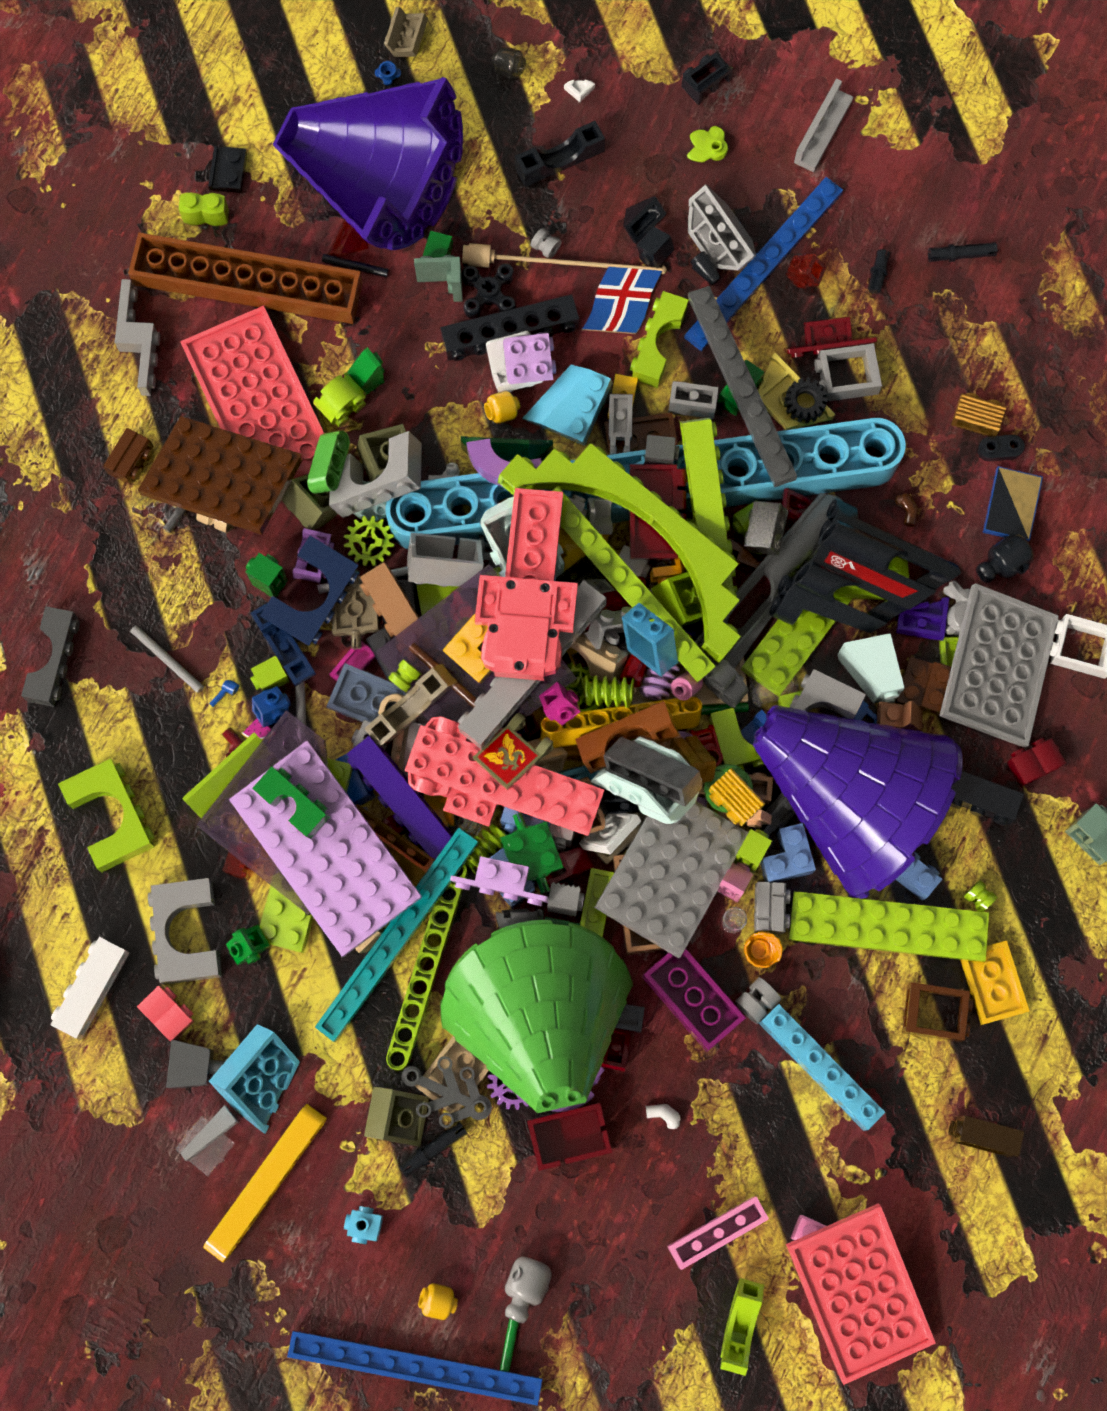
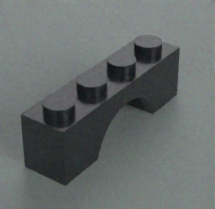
(581, 145)

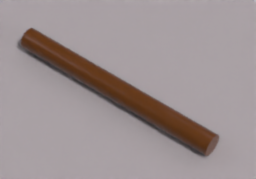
(430, 663)

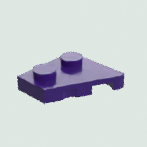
(924, 620)

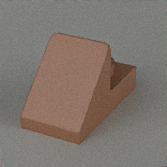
(900, 716)

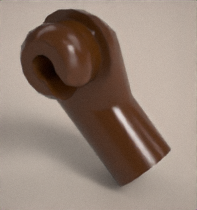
(910, 507)

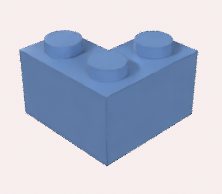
(794, 858)

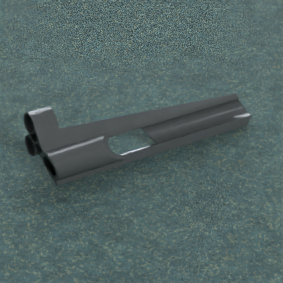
(796, 550)

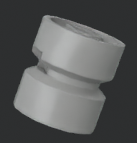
(749, 1003)

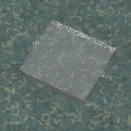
(212, 1155)

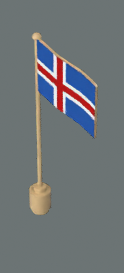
(620, 297)

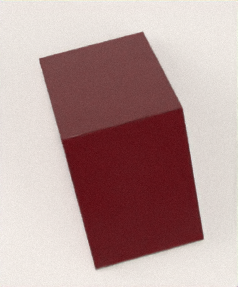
(795, 504)

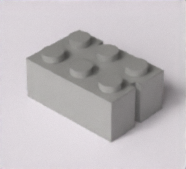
(432, 562)

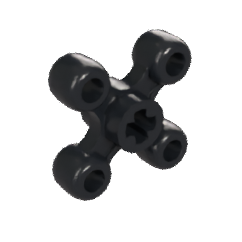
(488, 283)

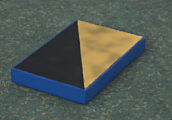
(1012, 503)

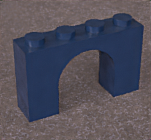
(338, 572)

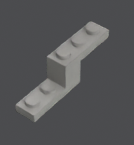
(137, 337)

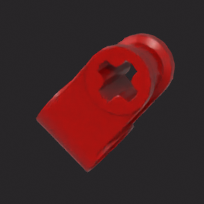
(709, 741)

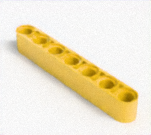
(684, 712)
(264, 1183)

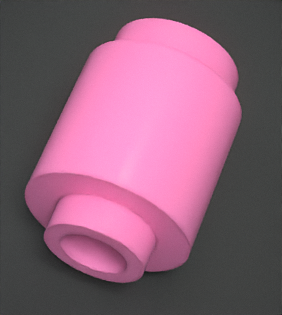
(685, 686)

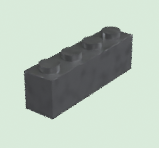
(653, 771)

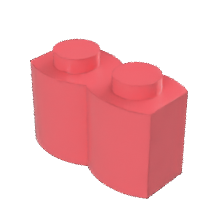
(166, 1013)

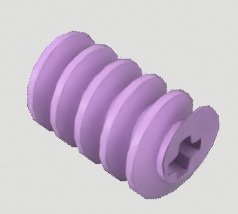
(655, 684)

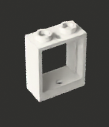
(1085, 626)

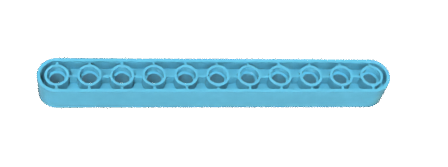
(803, 446)

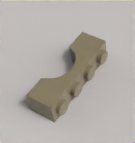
(411, 706)

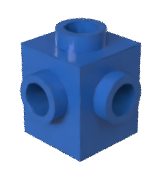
(270, 706)

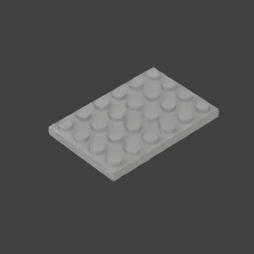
(999, 665)
(671, 876)

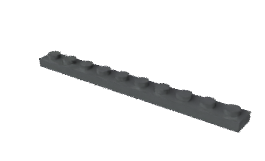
(742, 387)

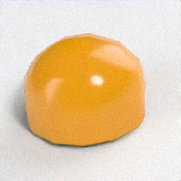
(763, 949)

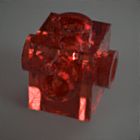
(806, 270)

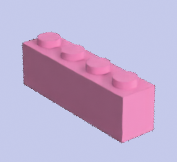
(717, 1232)

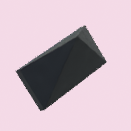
(642, 217)

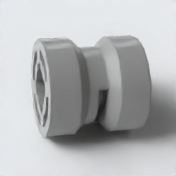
(546, 243)

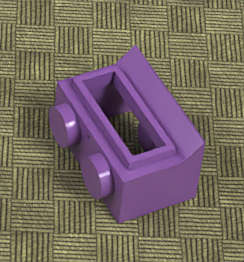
(300, 571)

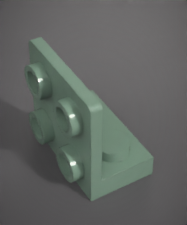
(441, 269)

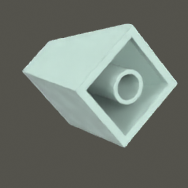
(874, 667)

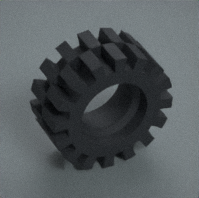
(809, 388)

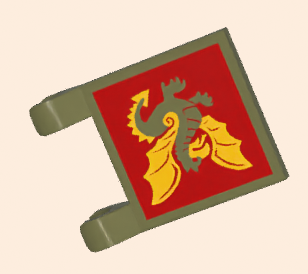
(509, 755)

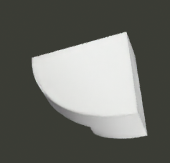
(579, 89)

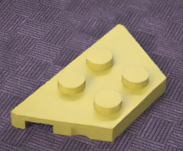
(773, 393)

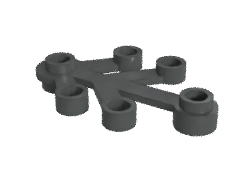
(450, 1094)

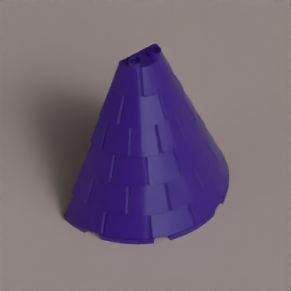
(380, 157)
(861, 789)

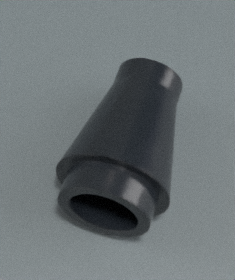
(705, 268)

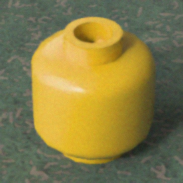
(501, 407)
(437, 1301)

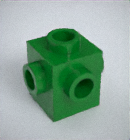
(247, 945)

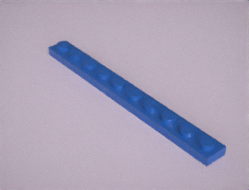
(771, 255)
(415, 1367)

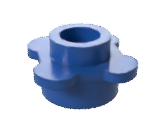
(384, 67)

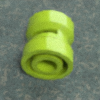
(404, 675)
(980, 896)

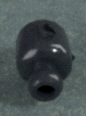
(1006, 559)

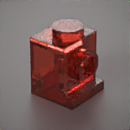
(235, 868)

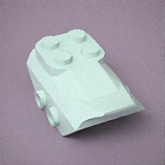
(497, 526)
(647, 801)

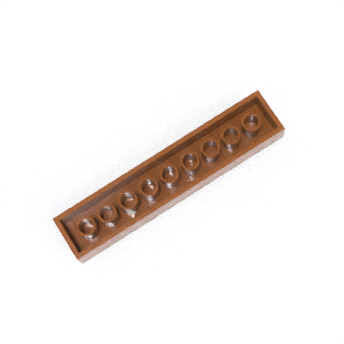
(245, 278)

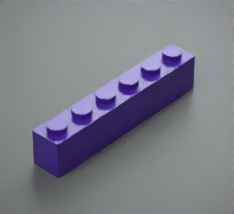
(395, 792)

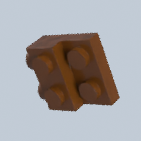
(925, 685)

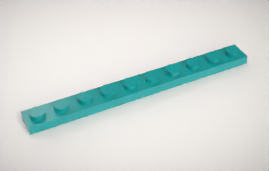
(396, 936)

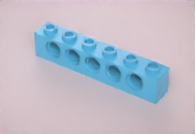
(822, 1068)

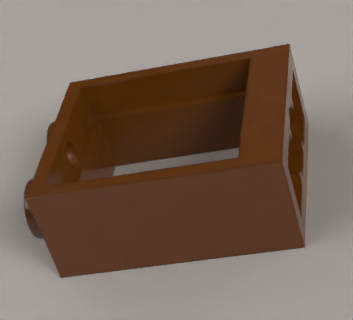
(911, 1012)

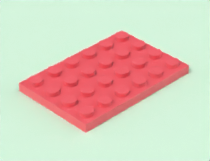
(860, 1293)

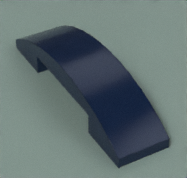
(285, 649)

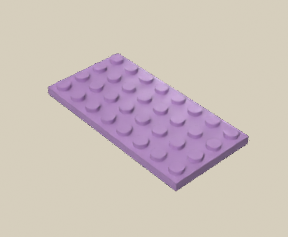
(344, 869)

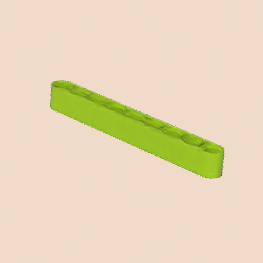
(420, 975)

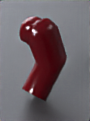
(233, 739)

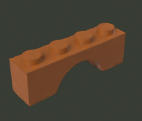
(651, 723)

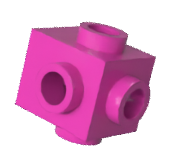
(560, 703)

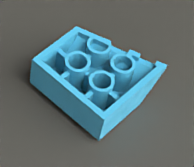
(571, 404)
(256, 1076)

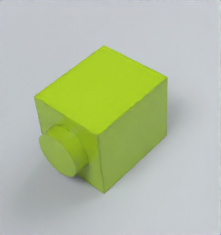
(269, 674)

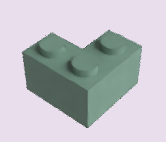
(1091, 832)

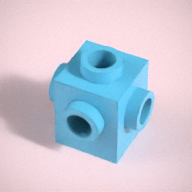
(372, 1229)

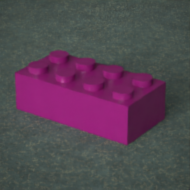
(694, 998)

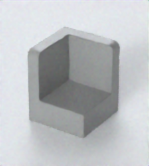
(599, 515)

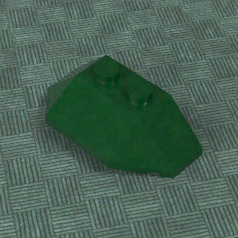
(509, 448)

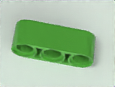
(328, 462)

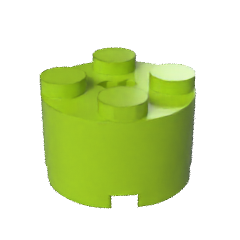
(340, 399)

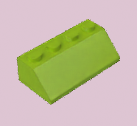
(211, 787)

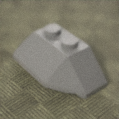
(718, 231)

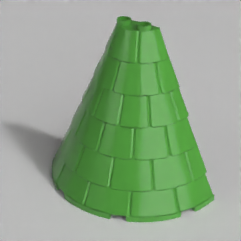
(538, 1008)

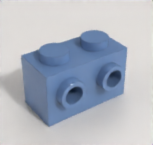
(920, 878)

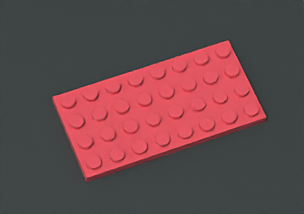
(254, 384)

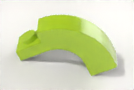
(741, 1326)

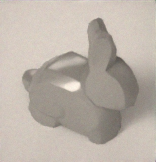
(956, 612)

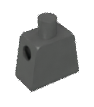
(190, 1065)

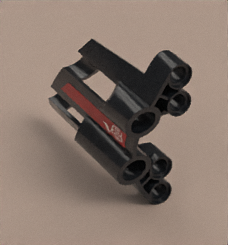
(858, 556)

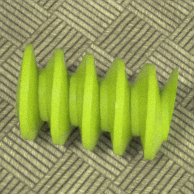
(608, 691)
(487, 846)

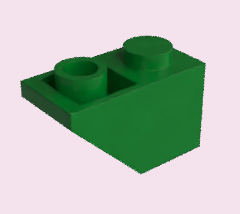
(367, 371)

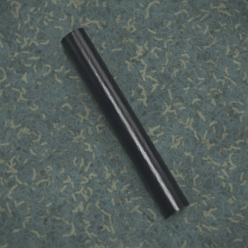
(355, 265)

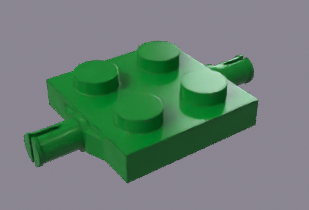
(532, 848)

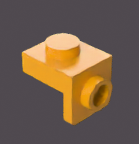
(660, 574)

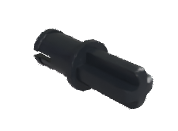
(879, 271)

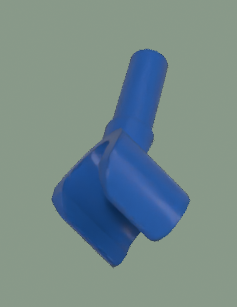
(227, 687)

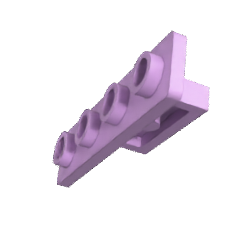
(503, 878)

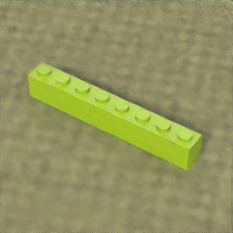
(705, 482)

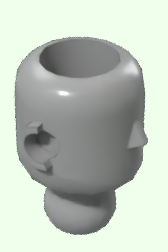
(527, 1286)

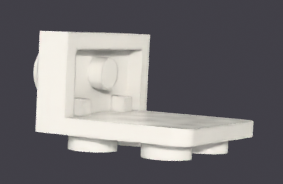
(497, 364)

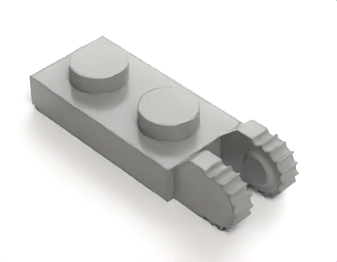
(620, 420)

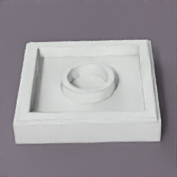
(616, 829)

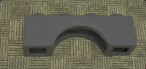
(44, 685)

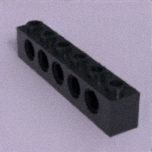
(518, 318)

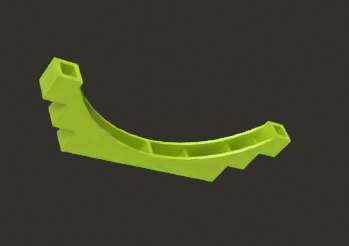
(601, 477)

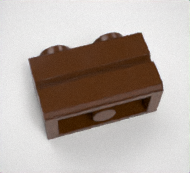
(129, 456)

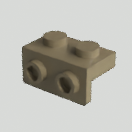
(405, 33)

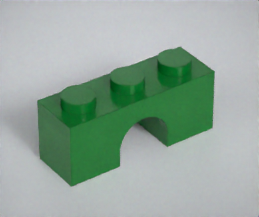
(276, 786)

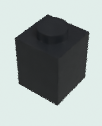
(655, 247)

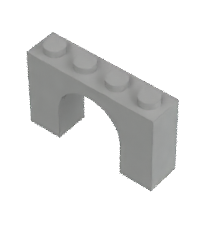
(398, 478)
(828, 693)
(167, 903)

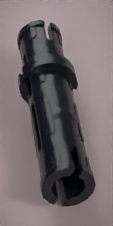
(962, 252)
(432, 1149)

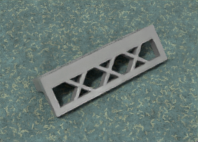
(823, 127)

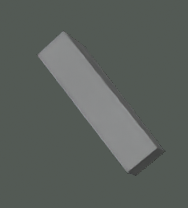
(212, 1131)

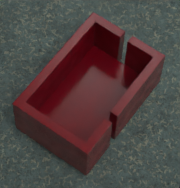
(569, 1136)

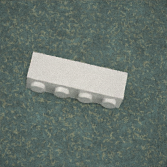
(89, 988)

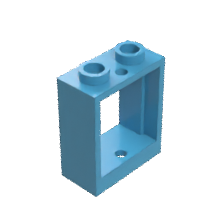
(650, 641)

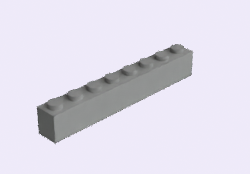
(508, 694)

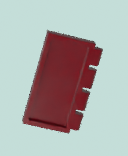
(664, 480)

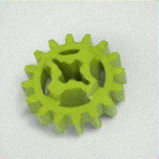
(367, 552)

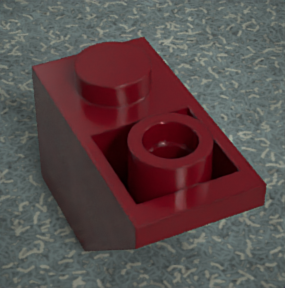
(574, 864)

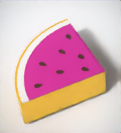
(258, 729)

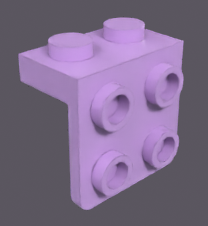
(529, 358)

